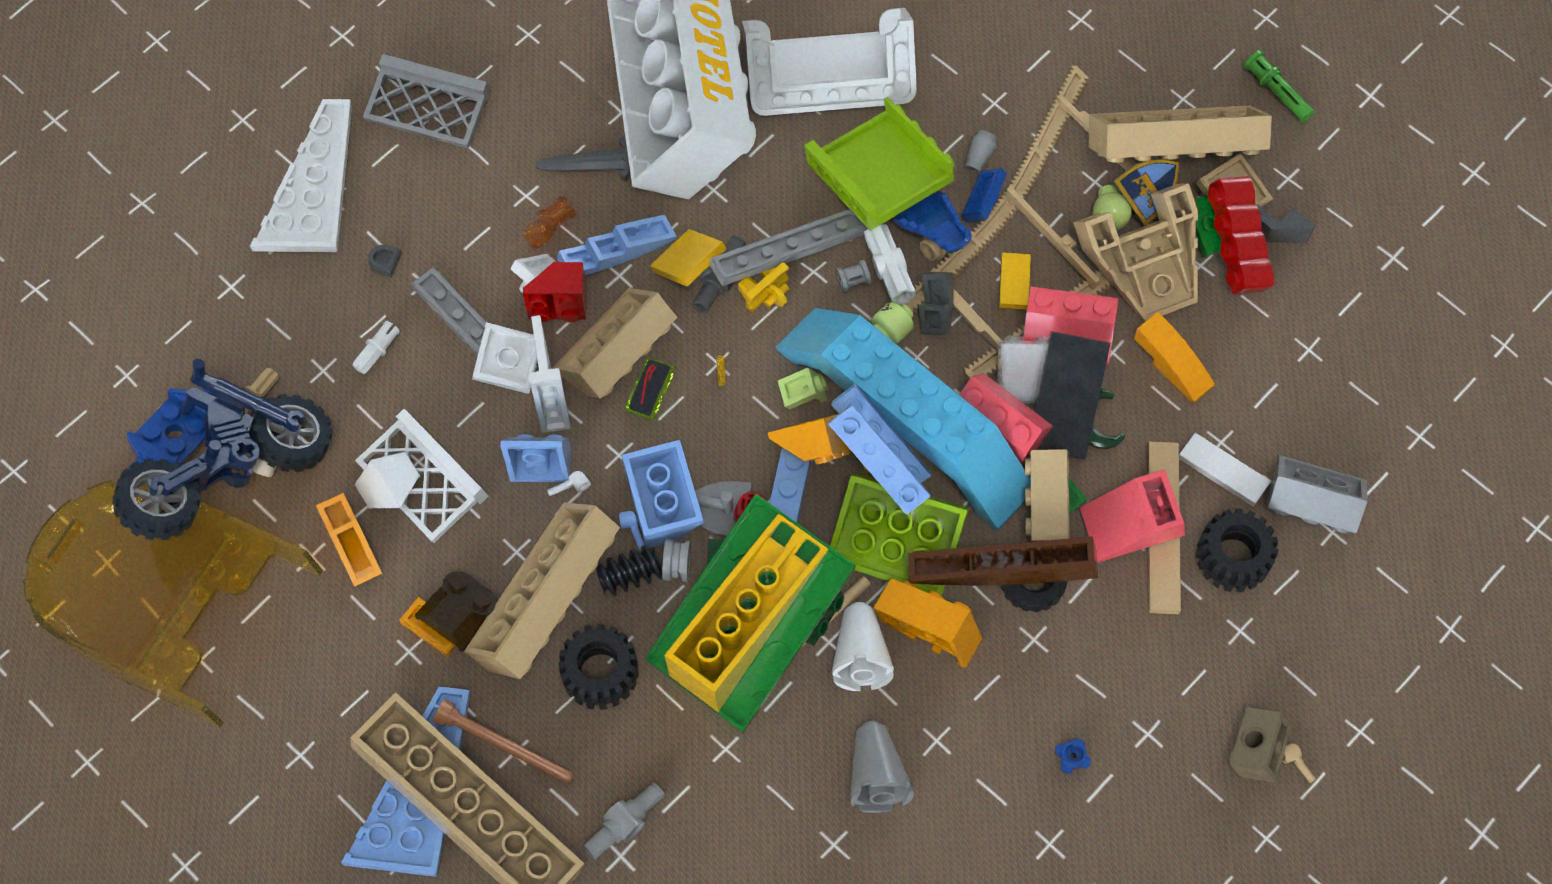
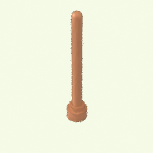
(449, 715)

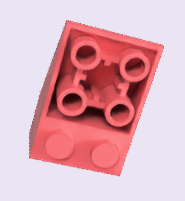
(1133, 516)

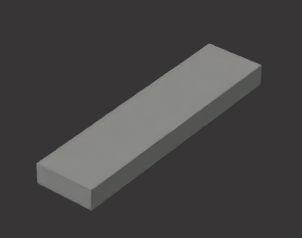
(451, 308)

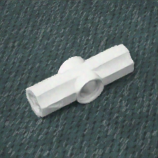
(889, 264)

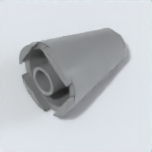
(878, 771)

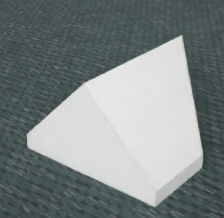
(387, 481)

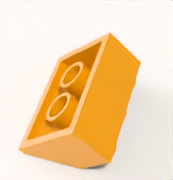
(811, 440)

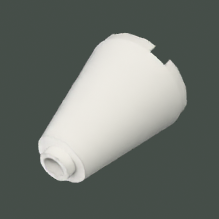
(861, 651)

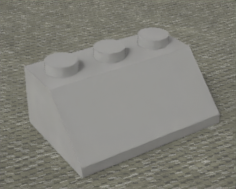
(1317, 495)

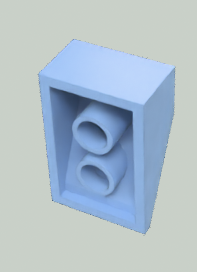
(537, 458)

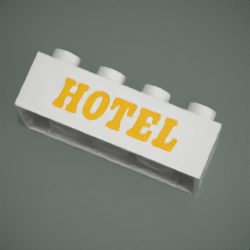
(680, 91)

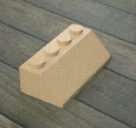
(616, 342)

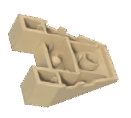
(1153, 264)

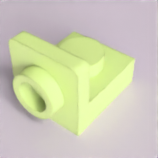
(802, 388)

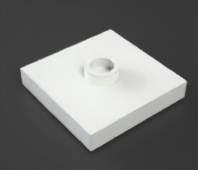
(506, 358)

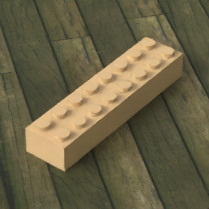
(462, 798)

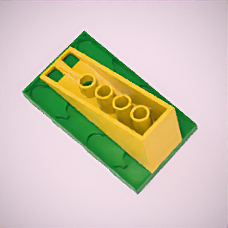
(750, 613)

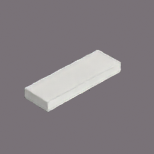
(1224, 469)

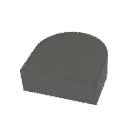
(384, 259)

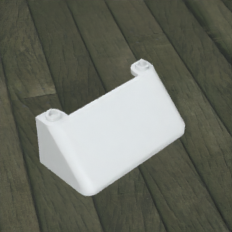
(831, 69)

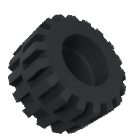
(1246, 530)
(598, 643)

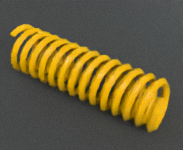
(721, 366)

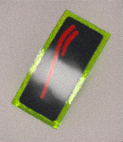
(649, 388)

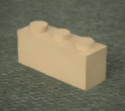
(1048, 495)

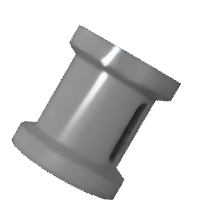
(853, 275)

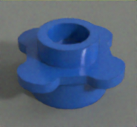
(1073, 747)

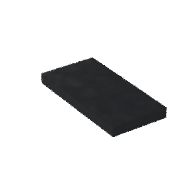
(1071, 391)

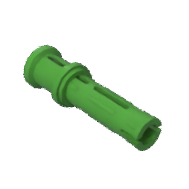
(1268, 76)

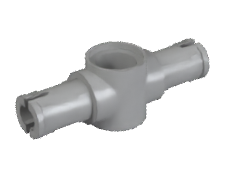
(623, 821)

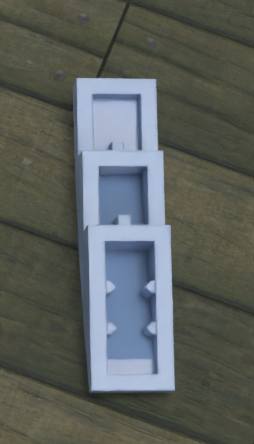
(622, 245)

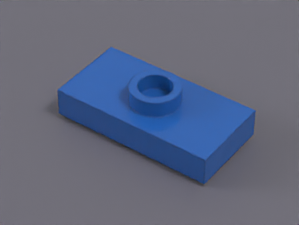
(984, 195)

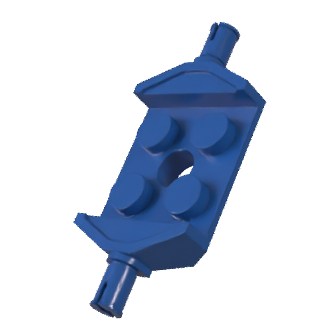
(152, 438)

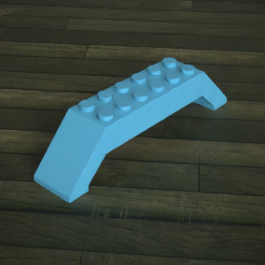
(916, 406)

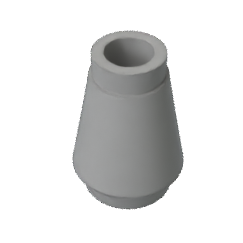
(980, 150)

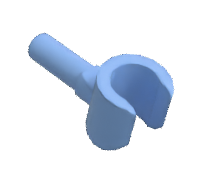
(629, 520)

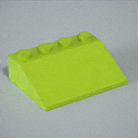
(880, 535)

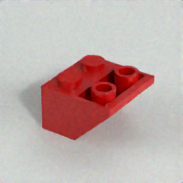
(558, 293)

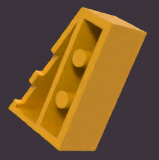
(930, 618)

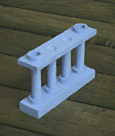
(880, 448)

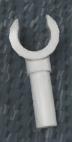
(576, 479)

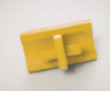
(768, 290)

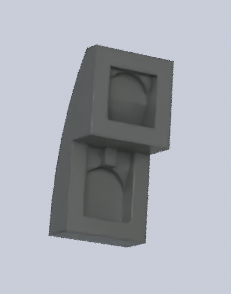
(938, 305)

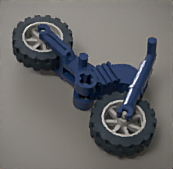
(227, 439)

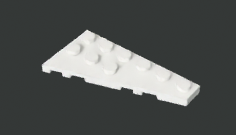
(312, 191)

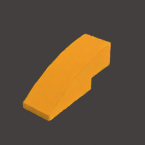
(1174, 357)
(349, 539)

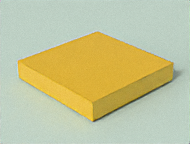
(687, 257)

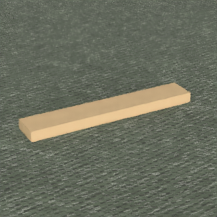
(1164, 558)

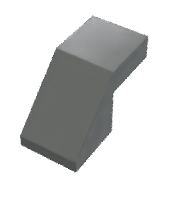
(1290, 229)

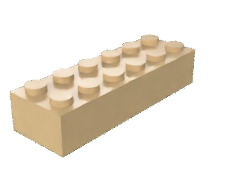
(1179, 132)
(542, 590)

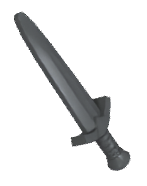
(590, 161)

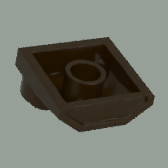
(458, 608)

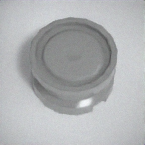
(676, 560)

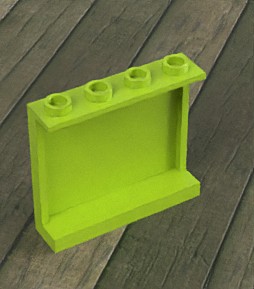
(882, 166)

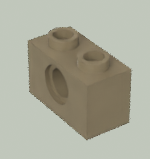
(1265, 760)

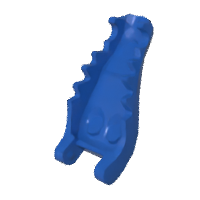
(937, 221)

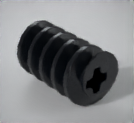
(628, 570)

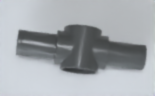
(711, 285)

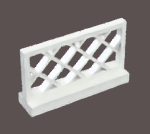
(547, 387)
(444, 464)

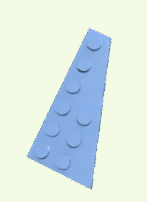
(397, 832)

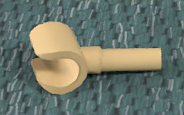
(1293, 753)

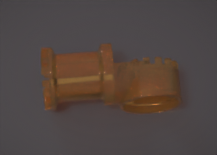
(543, 228)

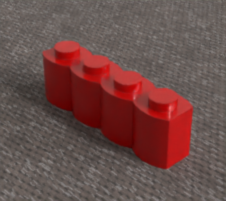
(1241, 236)

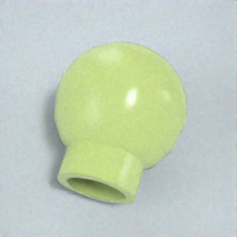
(1113, 201)

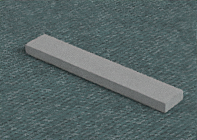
(786, 247)

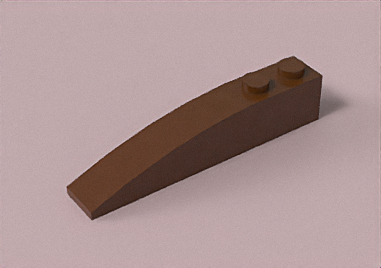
(1007, 563)

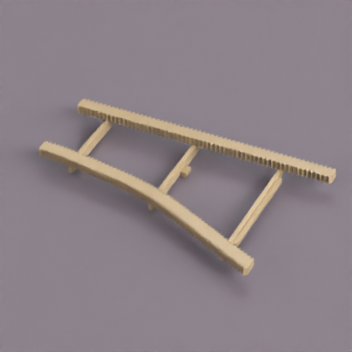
(1014, 200)

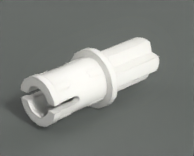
(375, 348)

